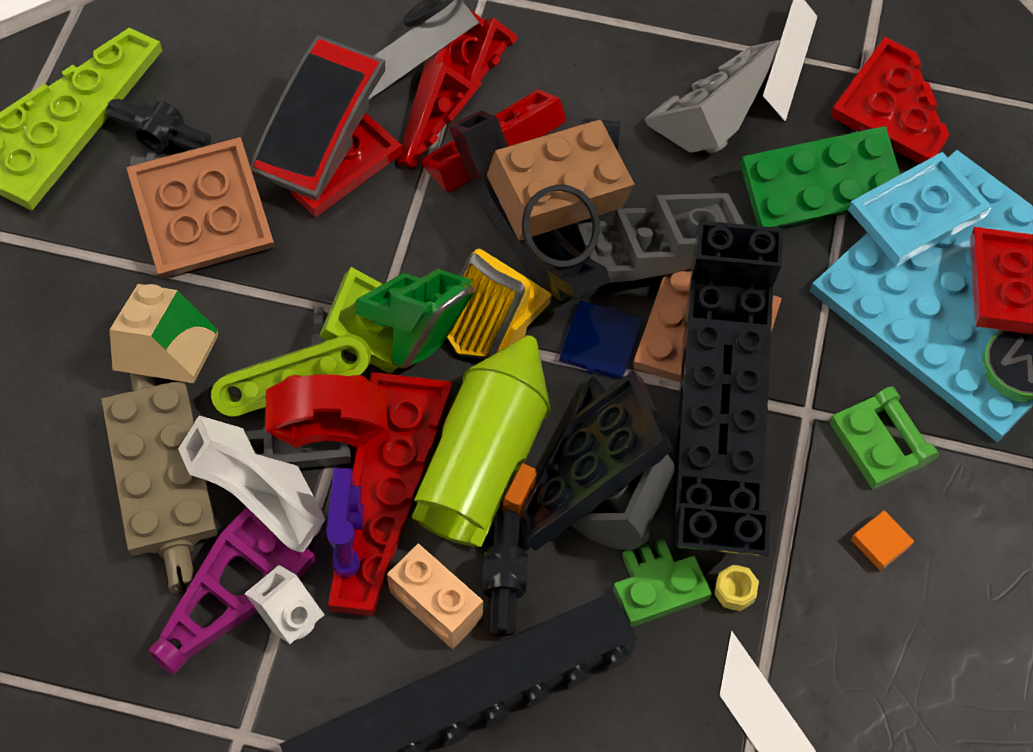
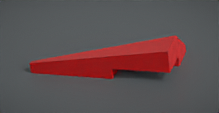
(450, 81)

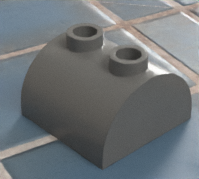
(626, 515)

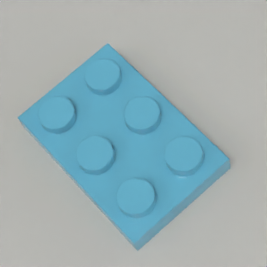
(919, 208)

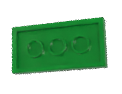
(817, 177)

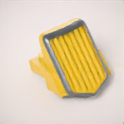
(498, 310)

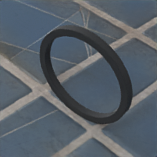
(409, 22)
(595, 225)

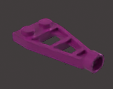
(243, 538)

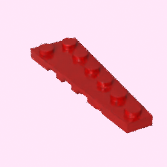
(389, 477)

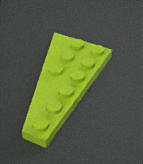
(56, 121)

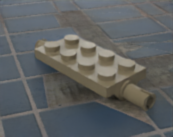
(158, 499)

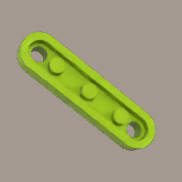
(313, 360)

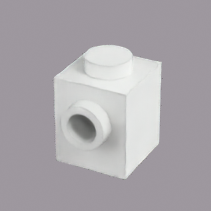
(285, 604)

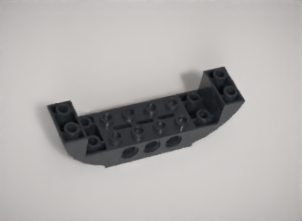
(725, 390)

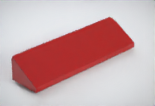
(520, 122)

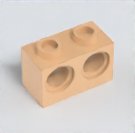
(435, 596)

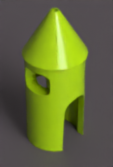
(483, 443)

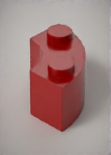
(326, 409)

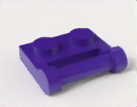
(344, 517)

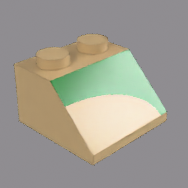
(161, 335)

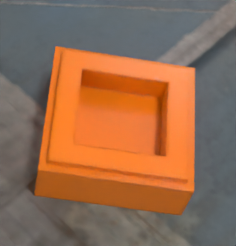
(519, 489)
(882, 540)

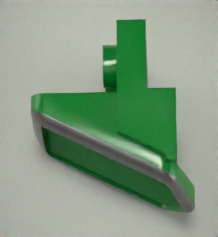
(418, 311)

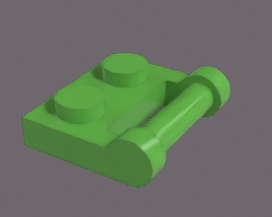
(872, 444)

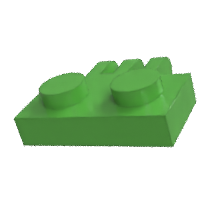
(659, 584)

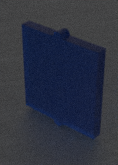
(601, 340)

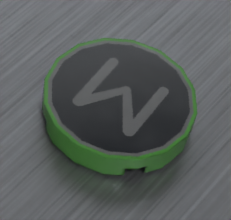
(1010, 364)

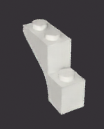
(264, 485)

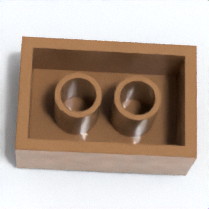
(571, 157)

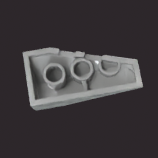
(717, 103)

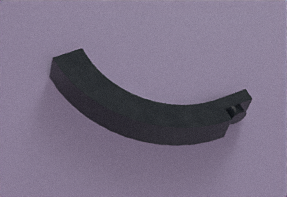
(476, 142)

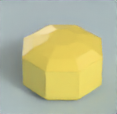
(736, 587)

